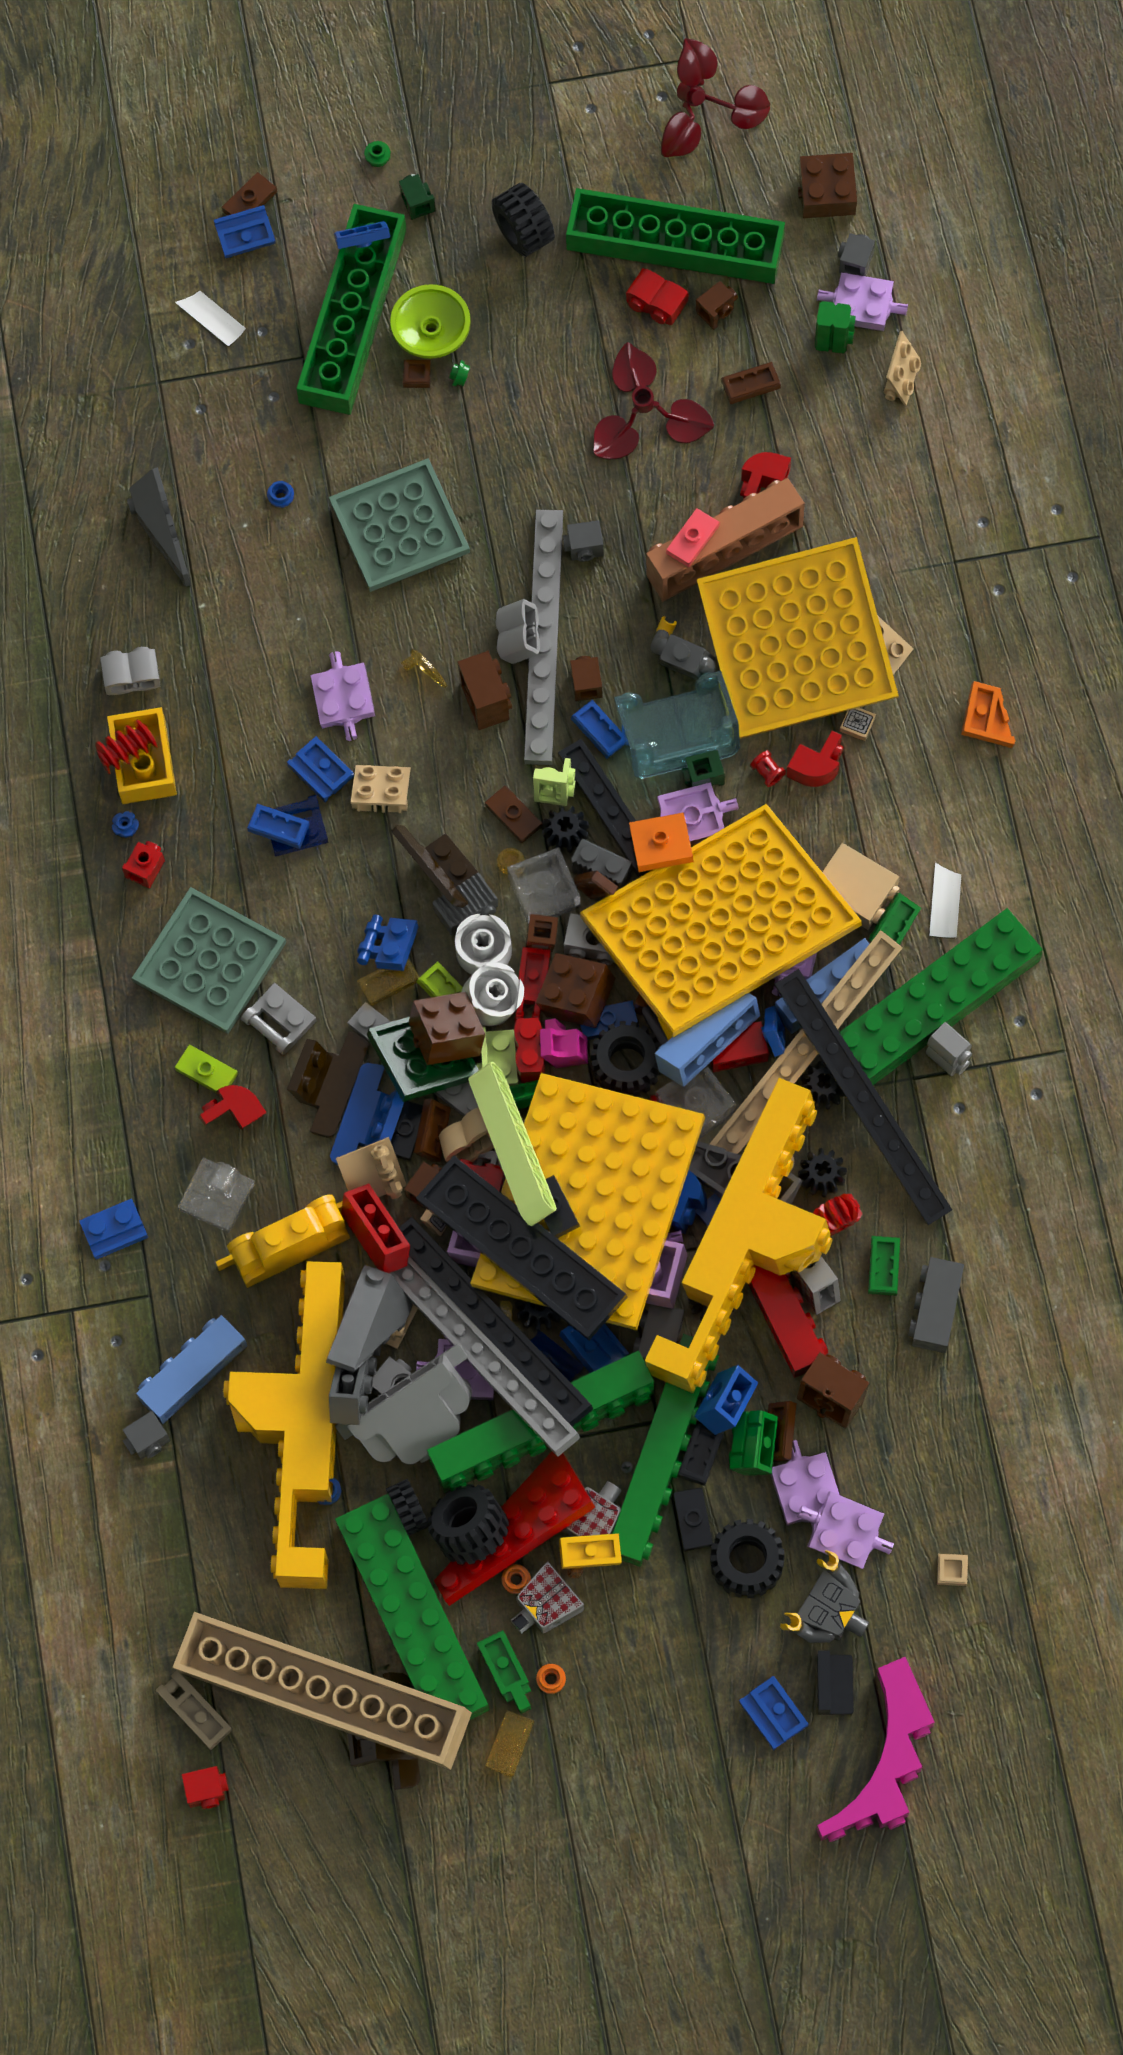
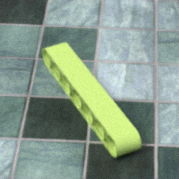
(512, 1144)

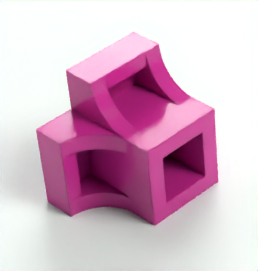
(563, 1046)

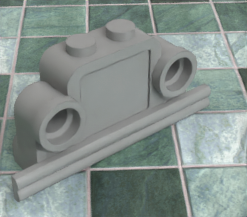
(415, 1411)

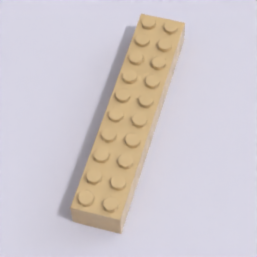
(322, 1690)

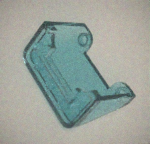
(678, 726)

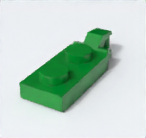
(506, 1669)

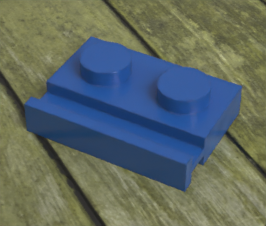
(244, 231)
(320, 769)
(113, 1229)
(596, 1353)
(773, 1713)

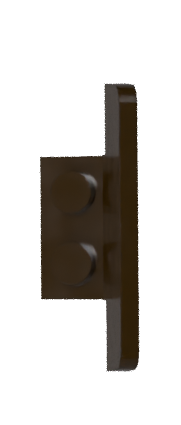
(441, 863)
(327, 1080)
(366, 1752)

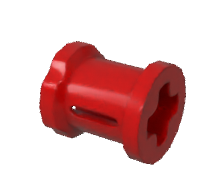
(774, 775)

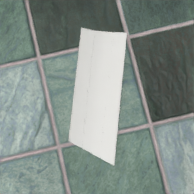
(212, 317)
(945, 903)

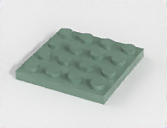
(399, 525)
(209, 960)

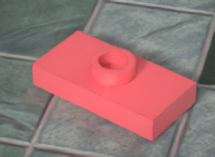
(692, 537)

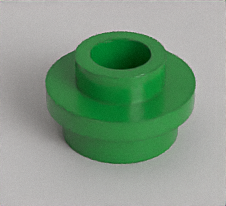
(377, 160)
(459, 373)

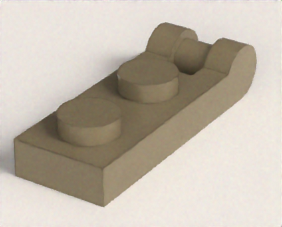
(194, 1711)

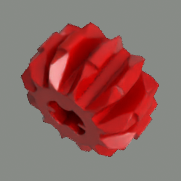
(840, 1212)

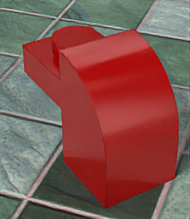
(763, 470)
(816, 768)
(238, 1101)

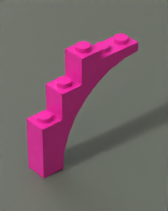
(881, 1797)

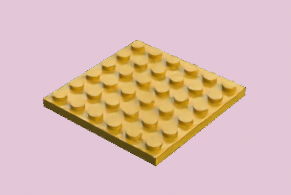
(798, 637)

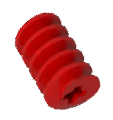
(125, 745)

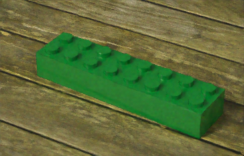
(675, 235)
(350, 315)
(941, 994)
(508, 1437)
(409, 1605)

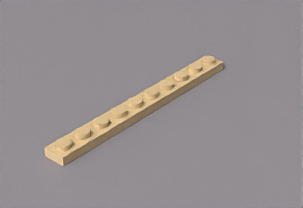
(800, 1051)

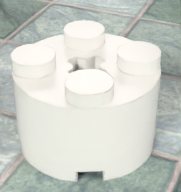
(486, 931)
(505, 997)

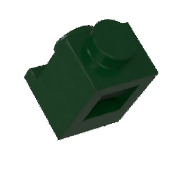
(416, 196)
(705, 762)

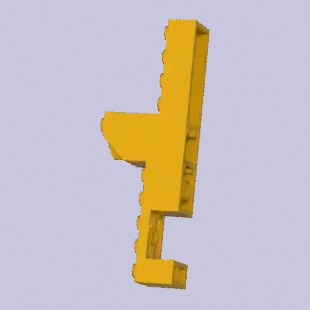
(745, 1232)
(296, 1416)

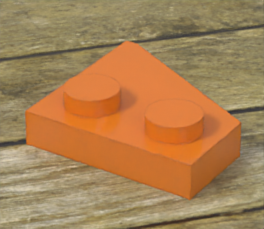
(986, 716)

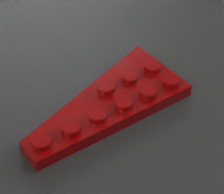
(535, 1512)

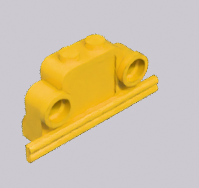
(287, 1241)

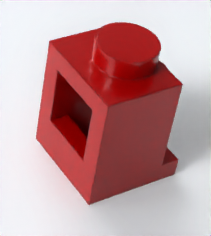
(144, 872)

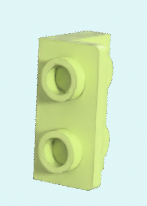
(554, 786)
(500, 1049)

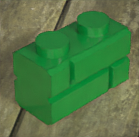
(834, 327)
(753, 1443)

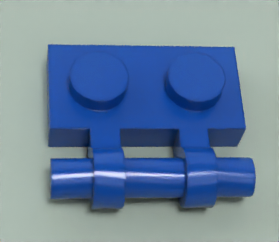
(395, 946)

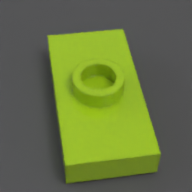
(438, 982)
(205, 1069)

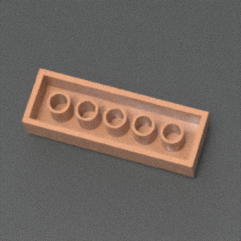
(741, 532)

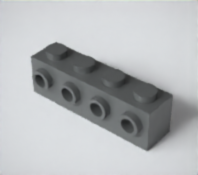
(349, 1392)

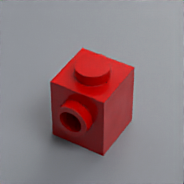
(205, 1787)

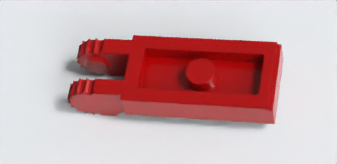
(532, 973)

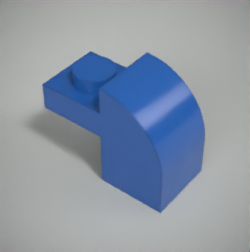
(691, 1198)

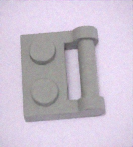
(285, 1013)

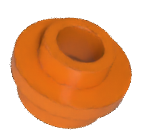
(514, 1570)
(549, 1669)

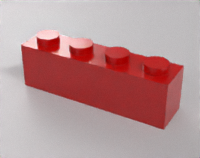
(787, 1320)

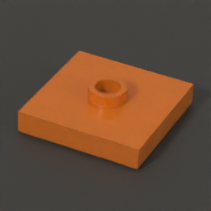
(661, 842)

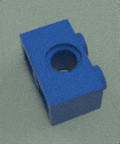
(726, 1399)

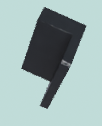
(834, 1684)

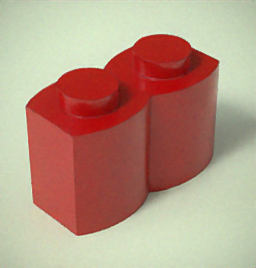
(657, 297)
(528, 1046)

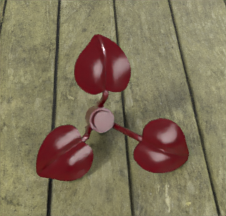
(695, 65)
(637, 371)

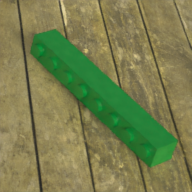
(657, 1466)

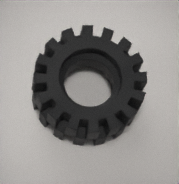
(407, 1507)

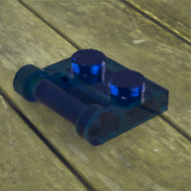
(316, 832)

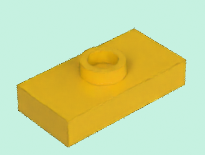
(590, 1551)

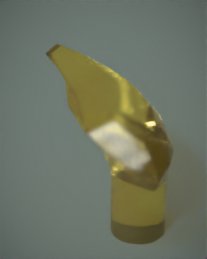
(418, 659)

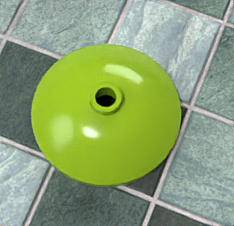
(430, 308)

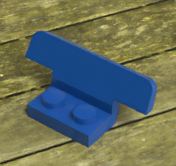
(369, 1113)

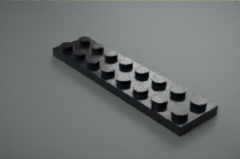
(522, 1251)

